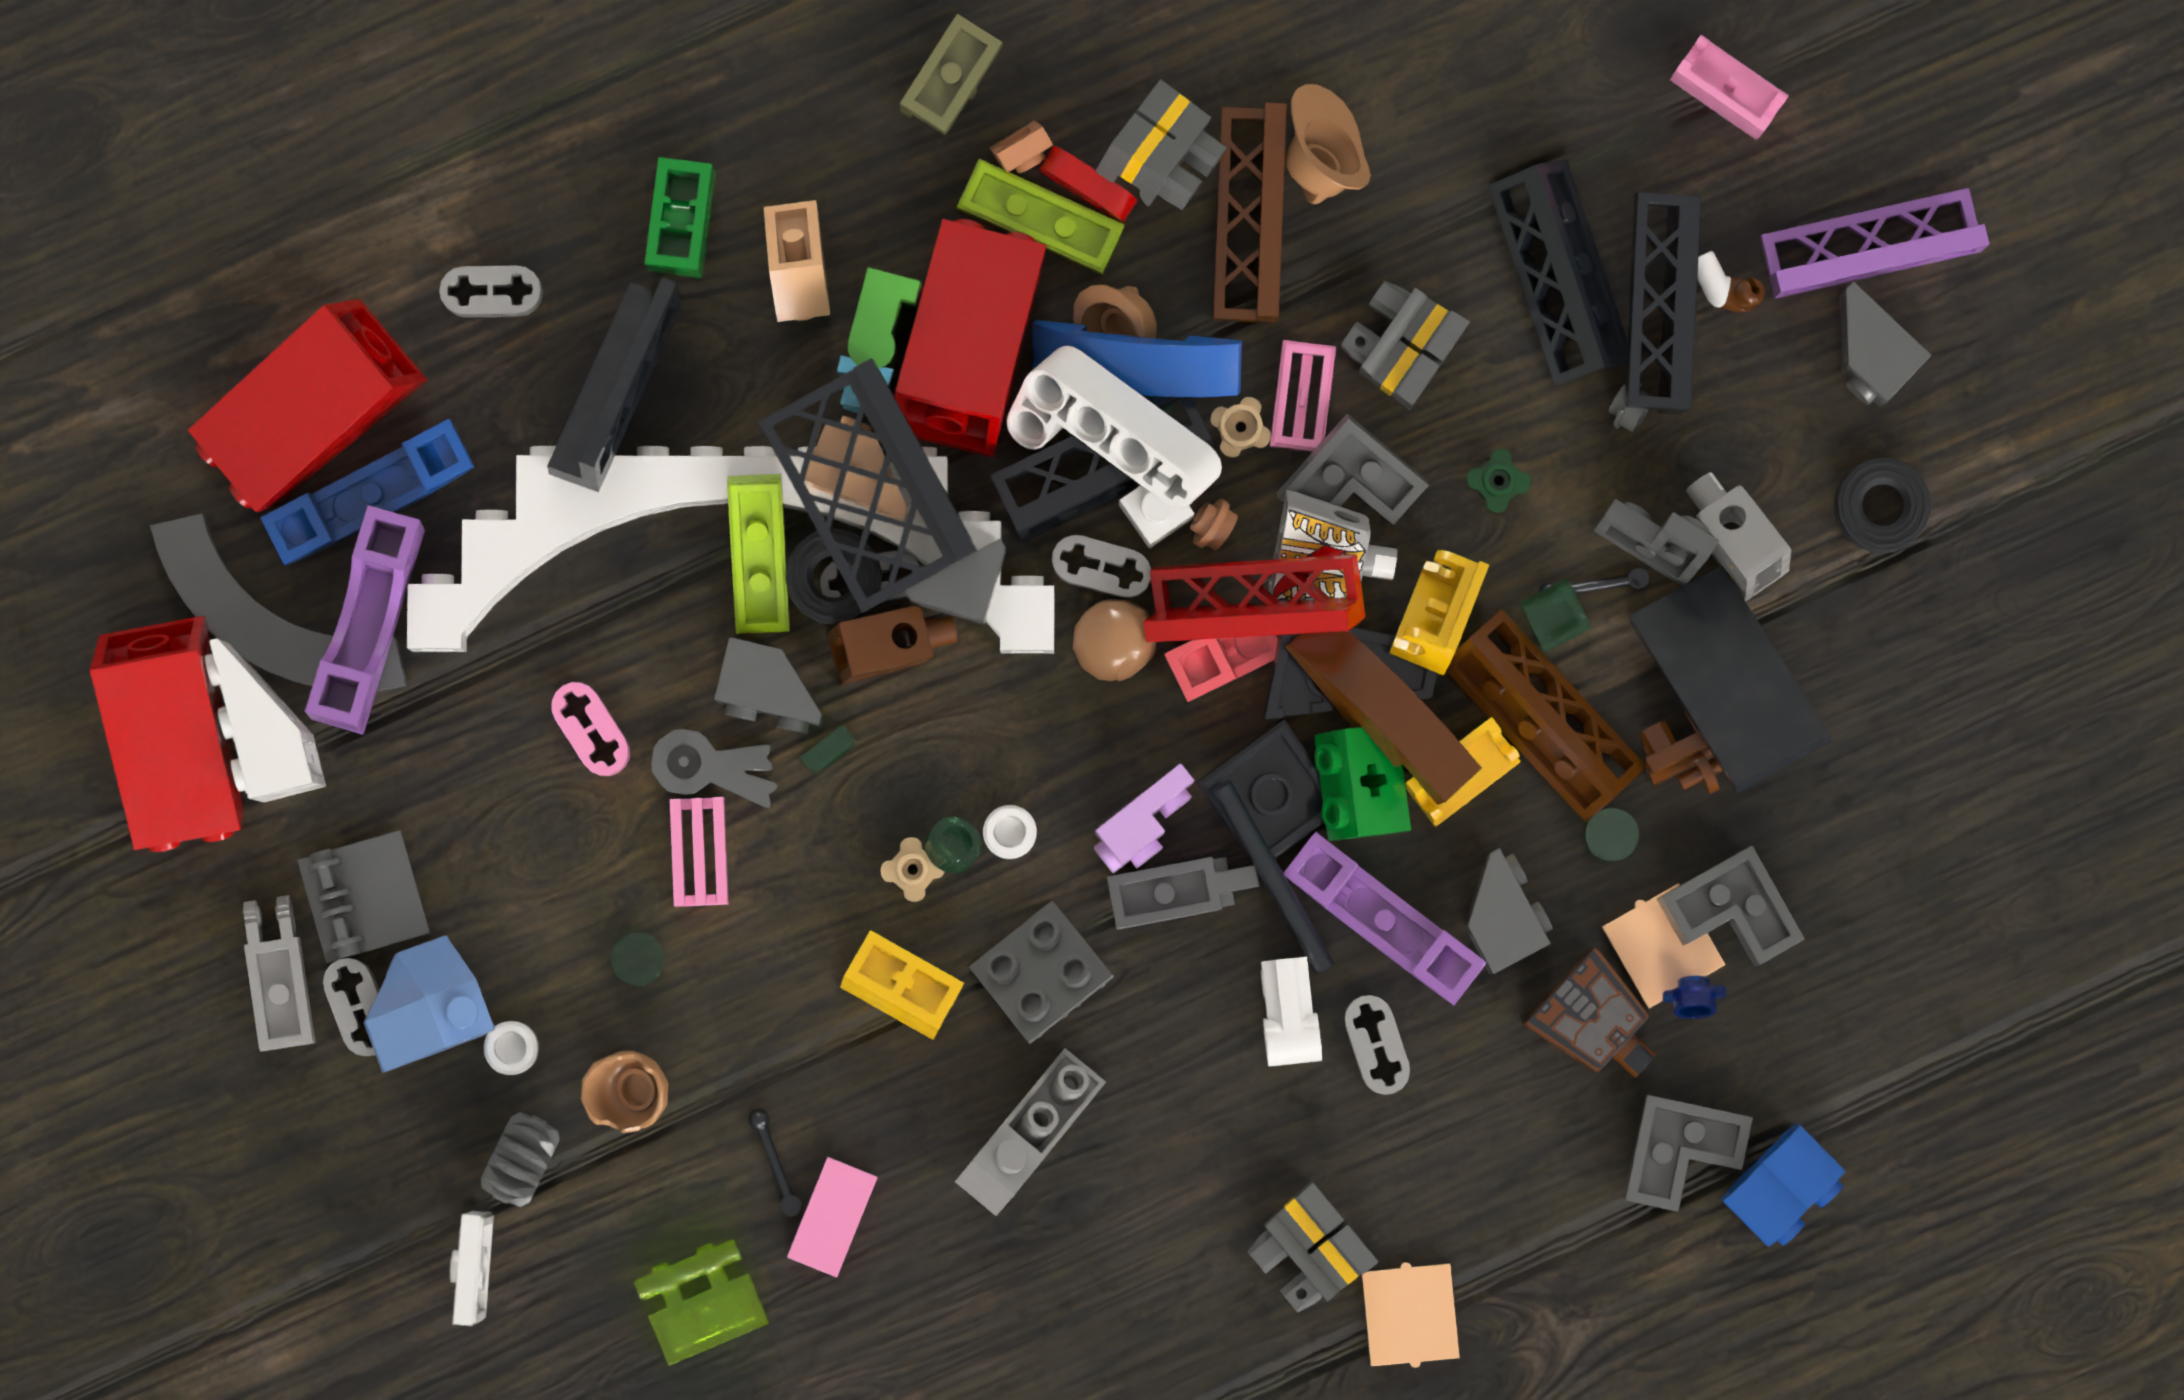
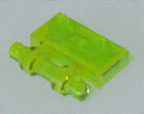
(706, 1318)

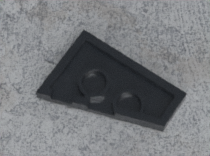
(1295, 693)

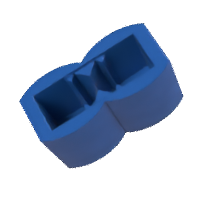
(1783, 1186)

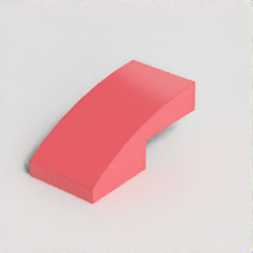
(1212, 663)

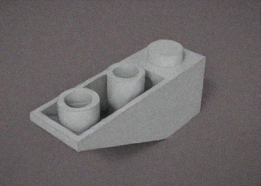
(1030, 1132)

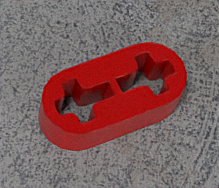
(1087, 184)

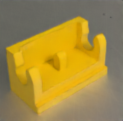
(1439, 611)
(1492, 754)
(901, 984)

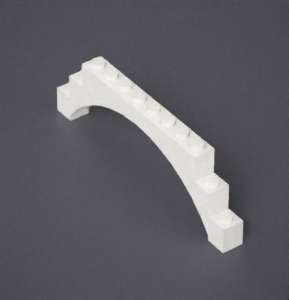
(561, 514)

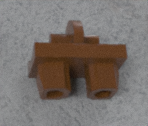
(1669, 758)

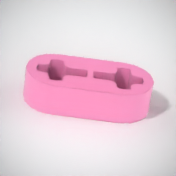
(579, 736)

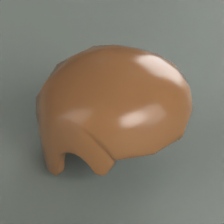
(1112, 640)
(625, 1091)

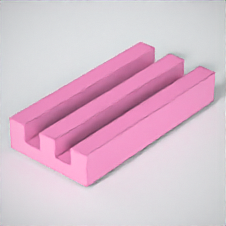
(1307, 350)
(678, 869)

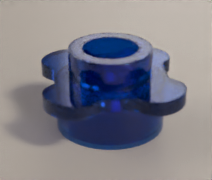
(1694, 997)

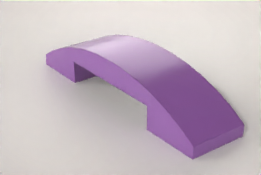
(1384, 919)

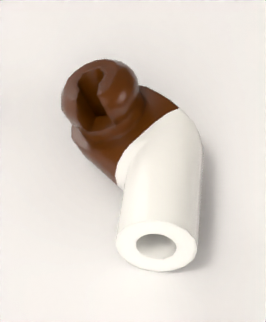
(1727, 291)

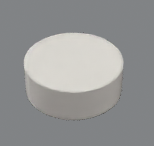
(1009, 832)
(511, 1048)

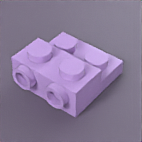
(1134, 830)

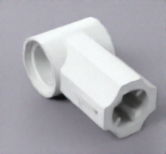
(1290, 1024)

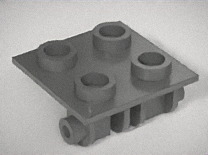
(363, 896)
(1041, 972)

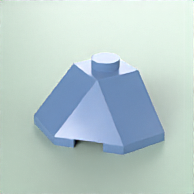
(425, 1006)

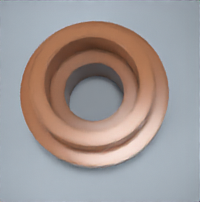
(1213, 524)

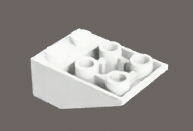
(271, 742)

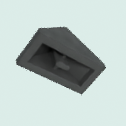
(963, 587)

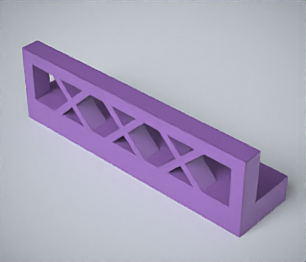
(1877, 261)

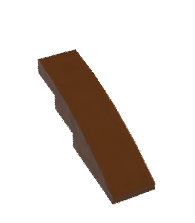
(1387, 709)

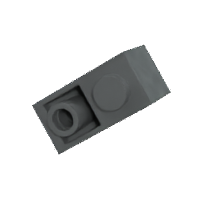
(764, 682)
(1500, 916)

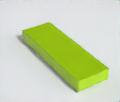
(1042, 214)
(758, 553)

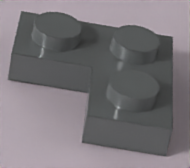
(1357, 463)
(1673, 549)
(1737, 893)
(1673, 1134)

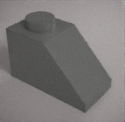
(1875, 349)

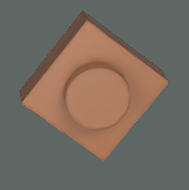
(1022, 148)

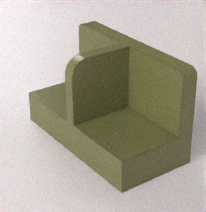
(951, 74)

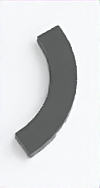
(239, 619)

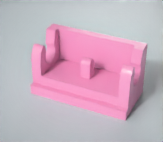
(1729, 87)

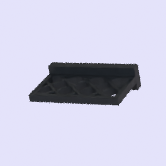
(910, 463)

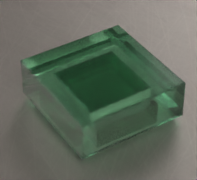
(1555, 615)
(829, 750)

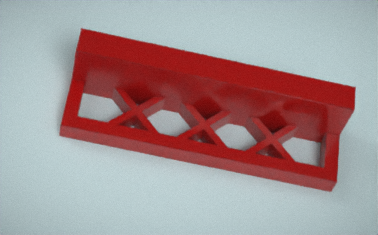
(1258, 618)

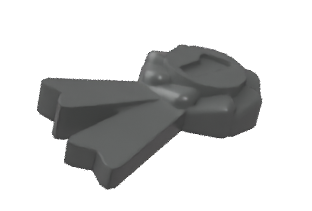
(688, 762)

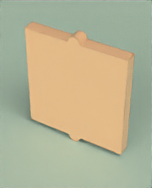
(1654, 952)
(1410, 1314)

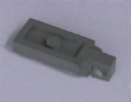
(1176, 891)

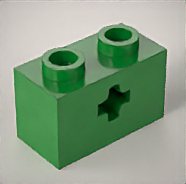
(680, 217)
(1359, 786)

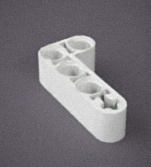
(1115, 422)

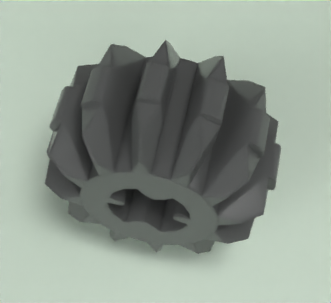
(520, 1159)

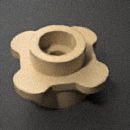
(1235, 441)
(897, 870)

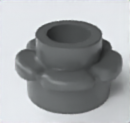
(1625, 416)

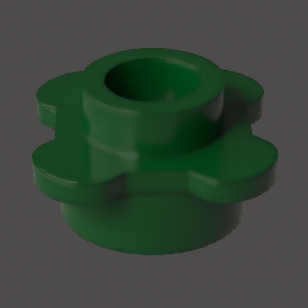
(1483, 480)

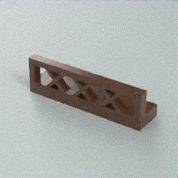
(1271, 213)
(1538, 720)

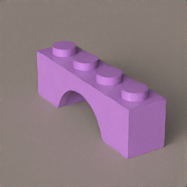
(371, 609)

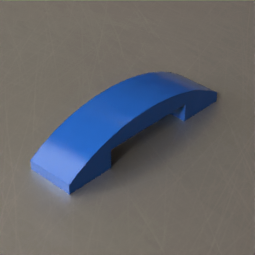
(1150, 365)
(388, 484)

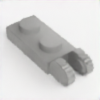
(277, 980)

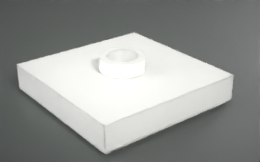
(471, 1267)

